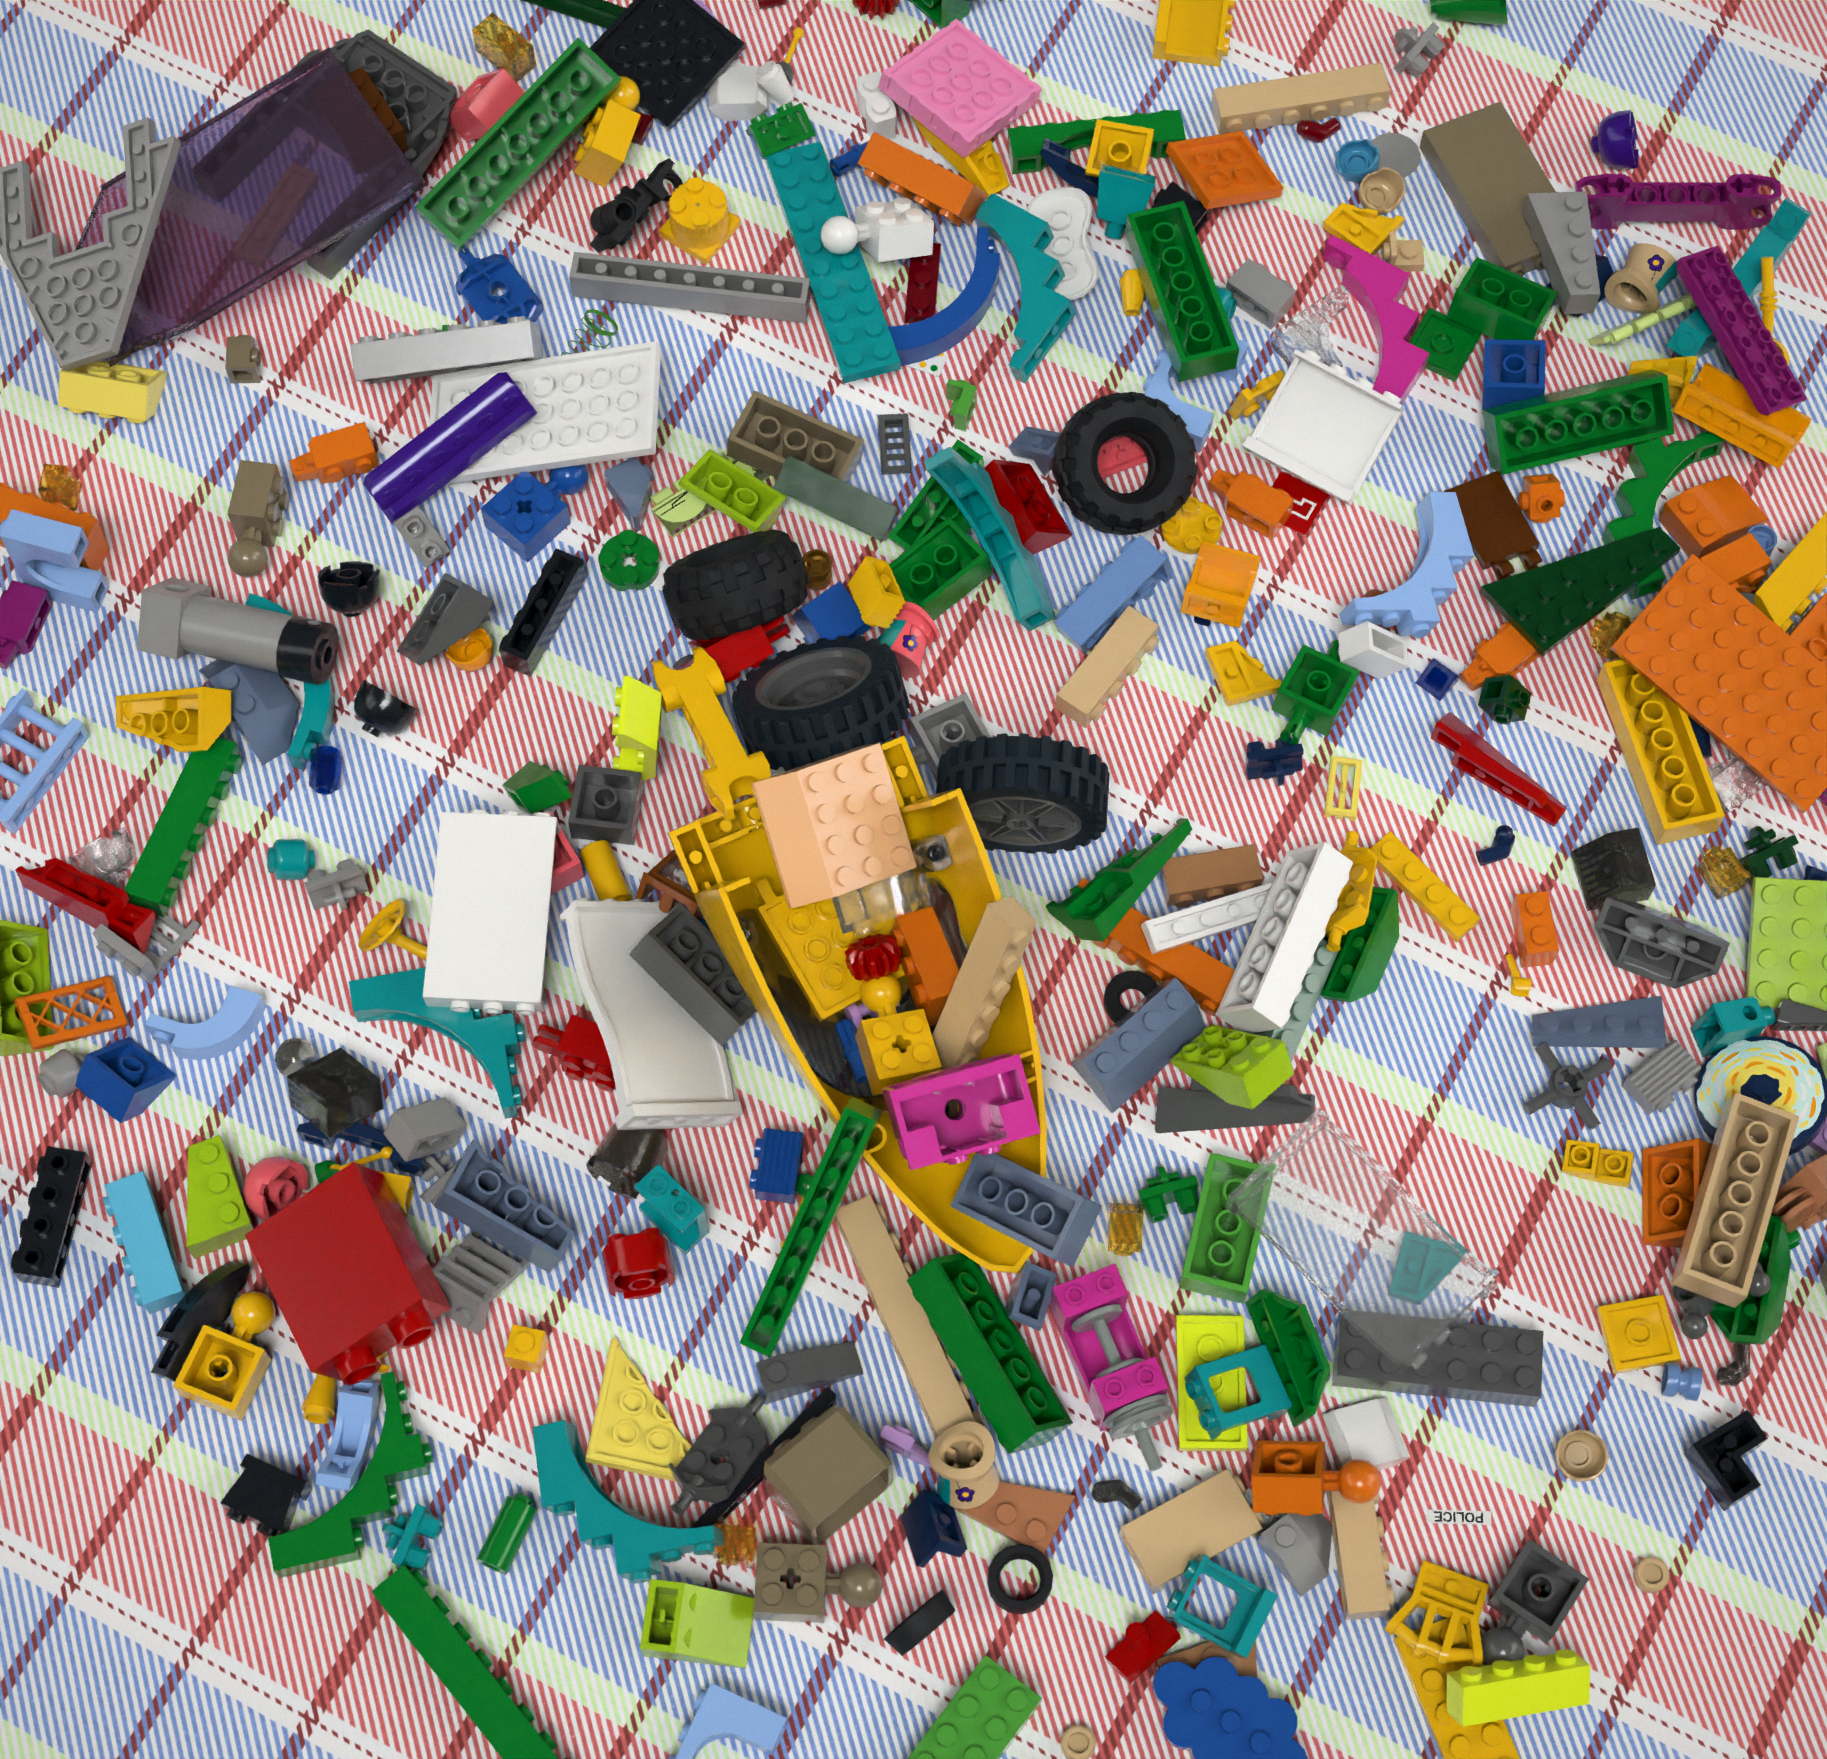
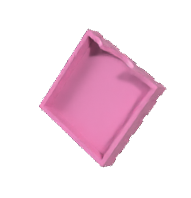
(959, 88)

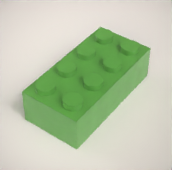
(1220, 1244)
(980, 1717)

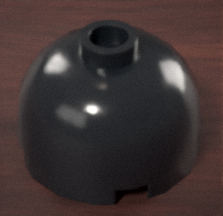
(349, 588)
(382, 711)

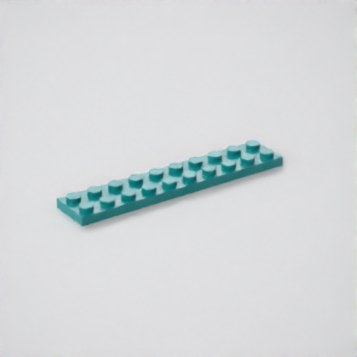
(837, 282)

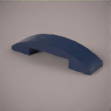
(1058, 159)
(364, 1136)

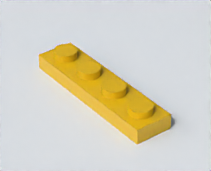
(1424, 887)

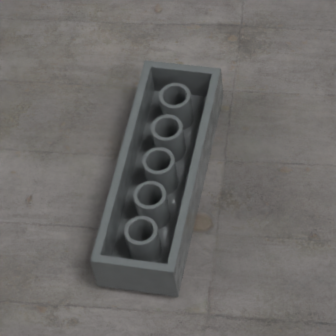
(1471, 1364)

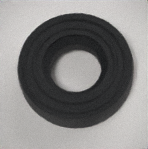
(1121, 983)

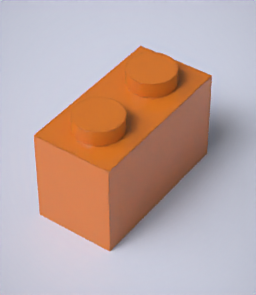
(1534, 929)

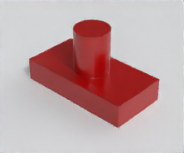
(1142, 1646)

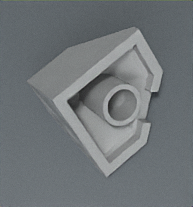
(1299, 1549)

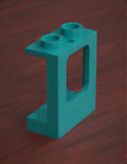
(674, 1215)
(1265, 1378)
(1245, 1619)

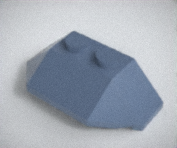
(259, 706)

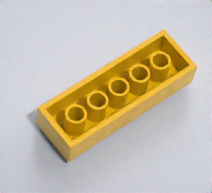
(1660, 756)

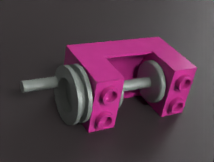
(1108, 1358)

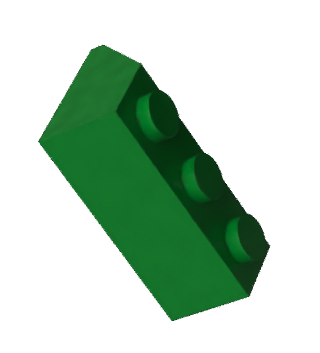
(941, 568)

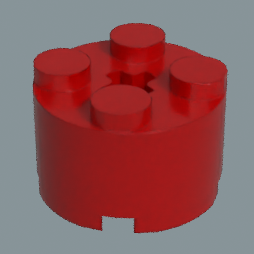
(637, 1263)

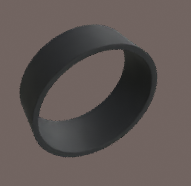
(920, 1623)

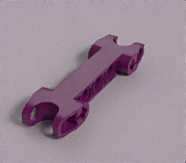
(1720, 202)

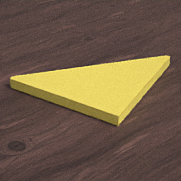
(631, 1425)

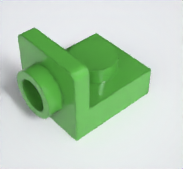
(964, 401)

